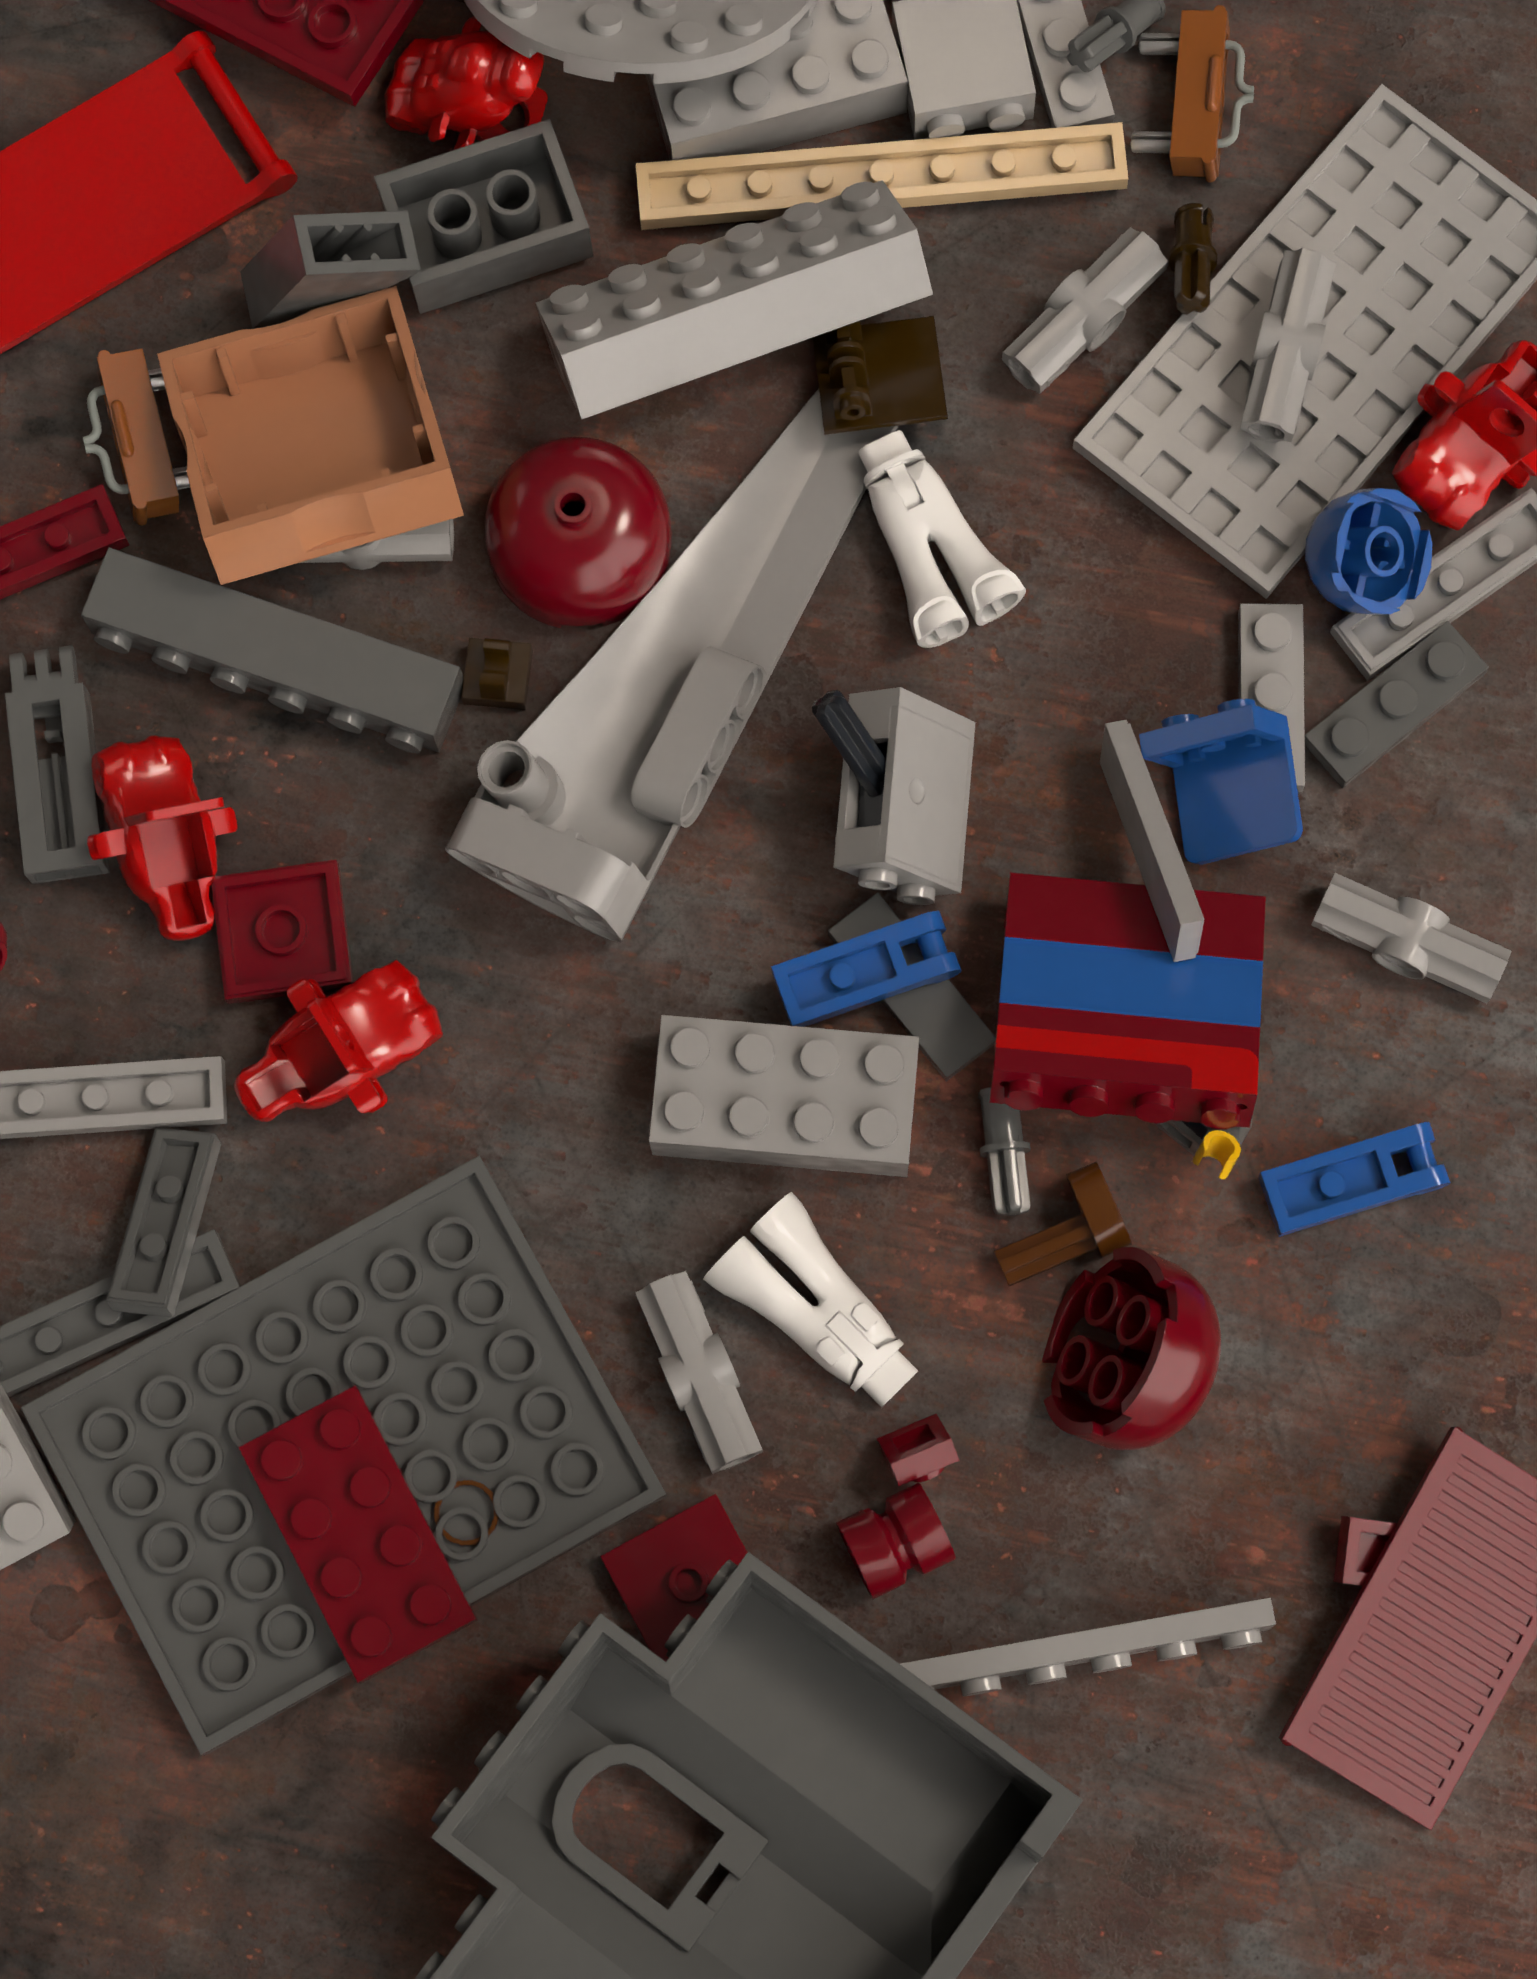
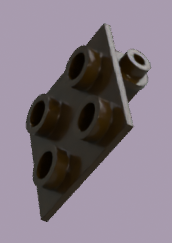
(879, 375)

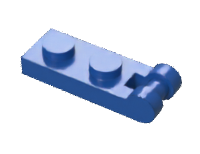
(864, 970)
(1351, 1179)

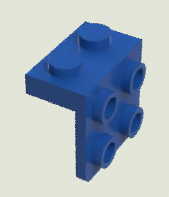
(1230, 779)

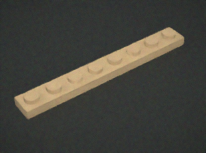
(913, 170)

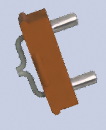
(1199, 93)
(137, 435)

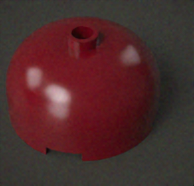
(577, 532)
(1163, 1357)

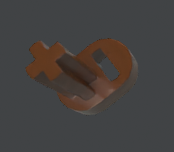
(1095, 1228)

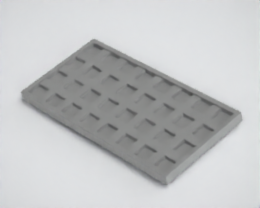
(1424, 273)

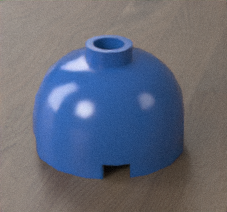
(1369, 551)

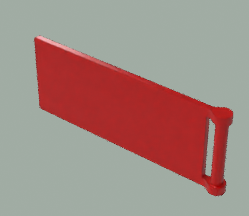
(121, 187)

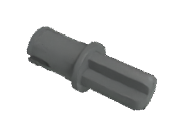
(1113, 31)
(1005, 1157)

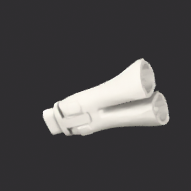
(919, 509)
(841, 1332)

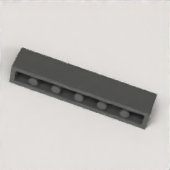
(273, 651)

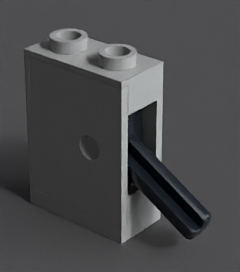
(900, 791)

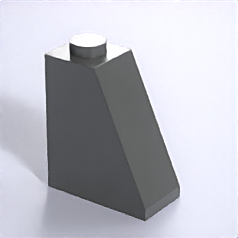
(327, 261)

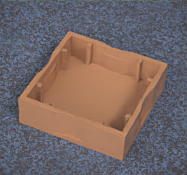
(308, 436)

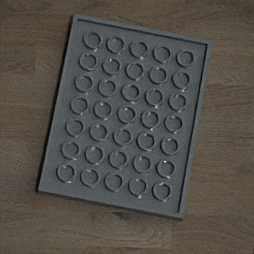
(466, 1377)

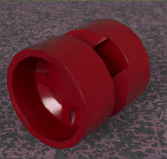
(896, 1540)

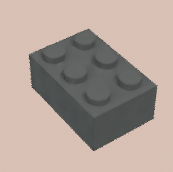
(488, 215)

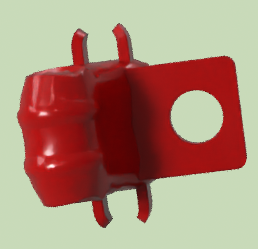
(463, 86)
(1475, 438)
(160, 831)
(340, 1044)

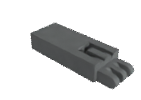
(56, 793)

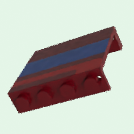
(1108, 1019)

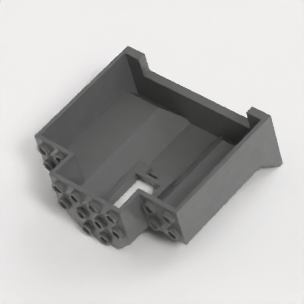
(850, 1796)

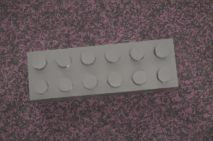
(734, 297)

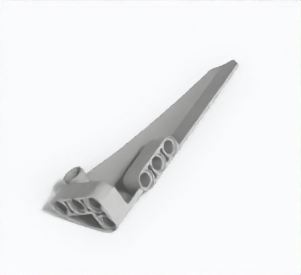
(666, 696)

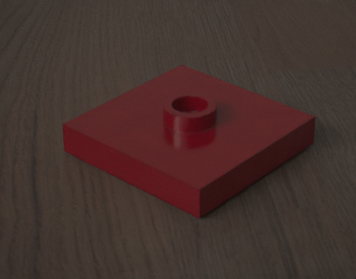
(281, 930)
(670, 1567)

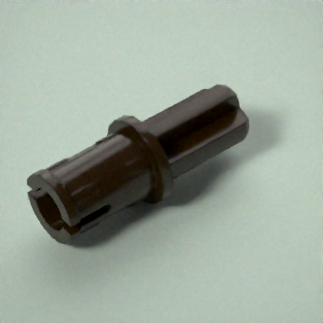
(1193, 257)

